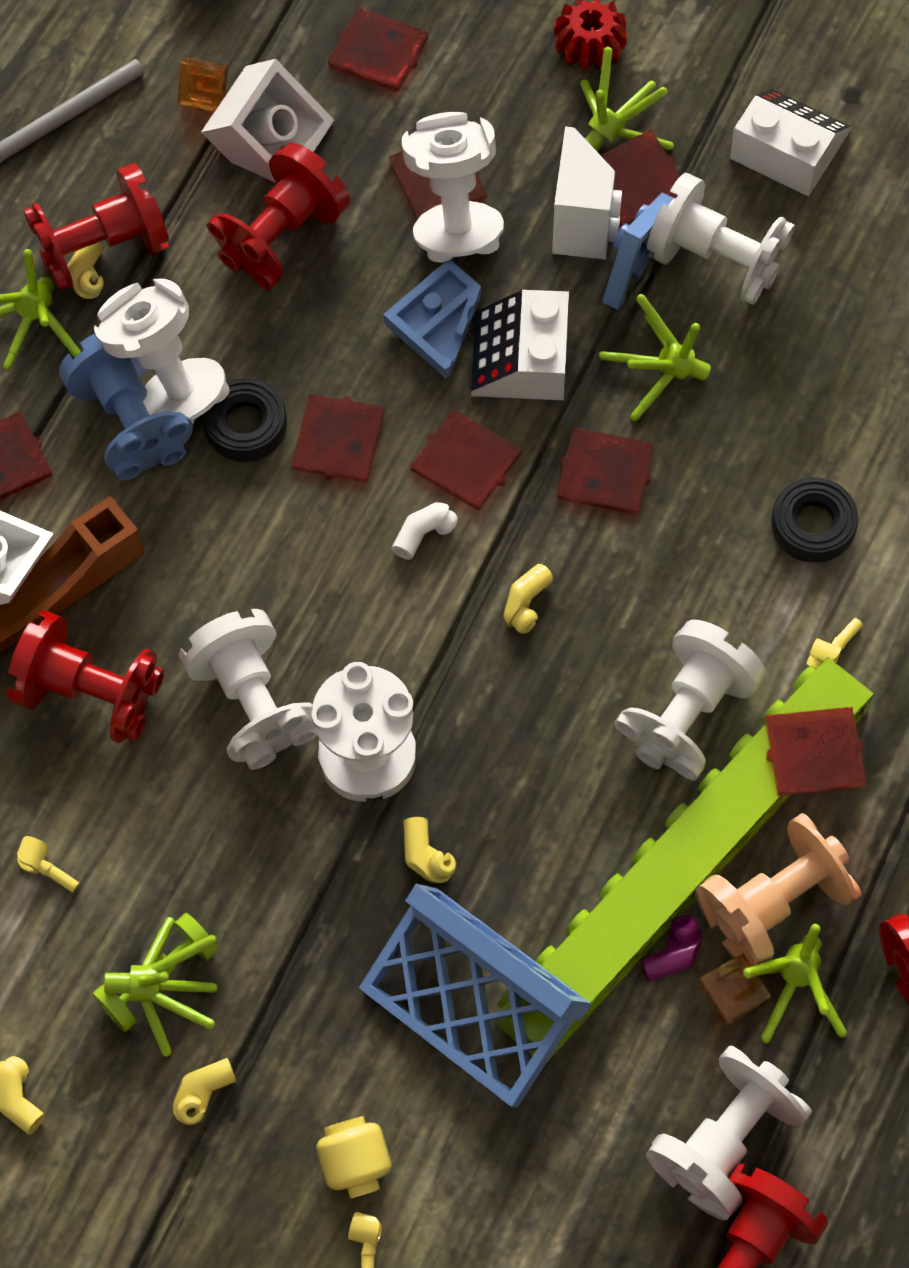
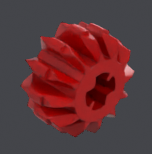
(587, 30)

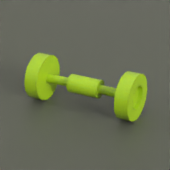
(116, 1006)

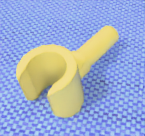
(822, 649)
(31, 859)
(365, 1230)

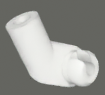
(421, 522)

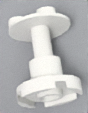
(449, 154)
(704, 231)
(147, 327)
(232, 653)
(708, 673)
(365, 732)
(717, 1147)

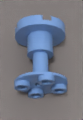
(121, 392)

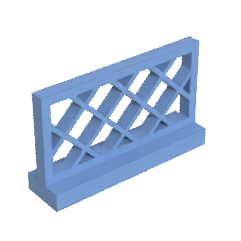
(505, 964)

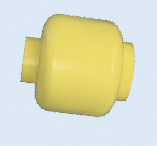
(353, 1156)

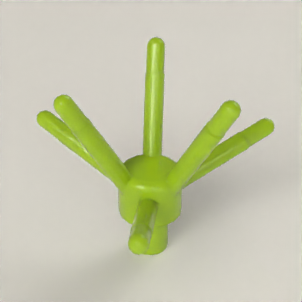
(608, 124)
(32, 304)
(673, 361)
(798, 970)
(148, 979)

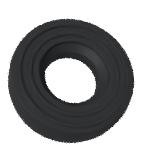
(255, 444)
(824, 494)

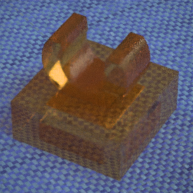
(202, 83)
(731, 992)

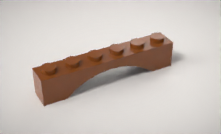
(75, 564)

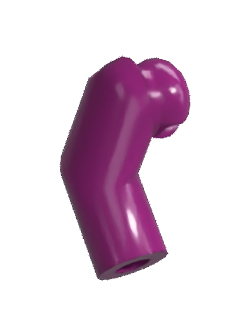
(679, 951)

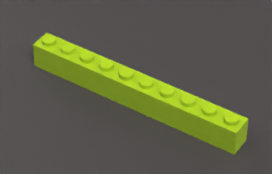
(667, 871)

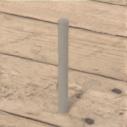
(70, 109)

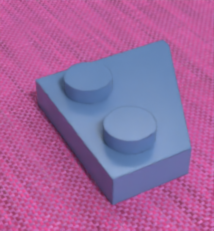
(632, 251)
(436, 316)

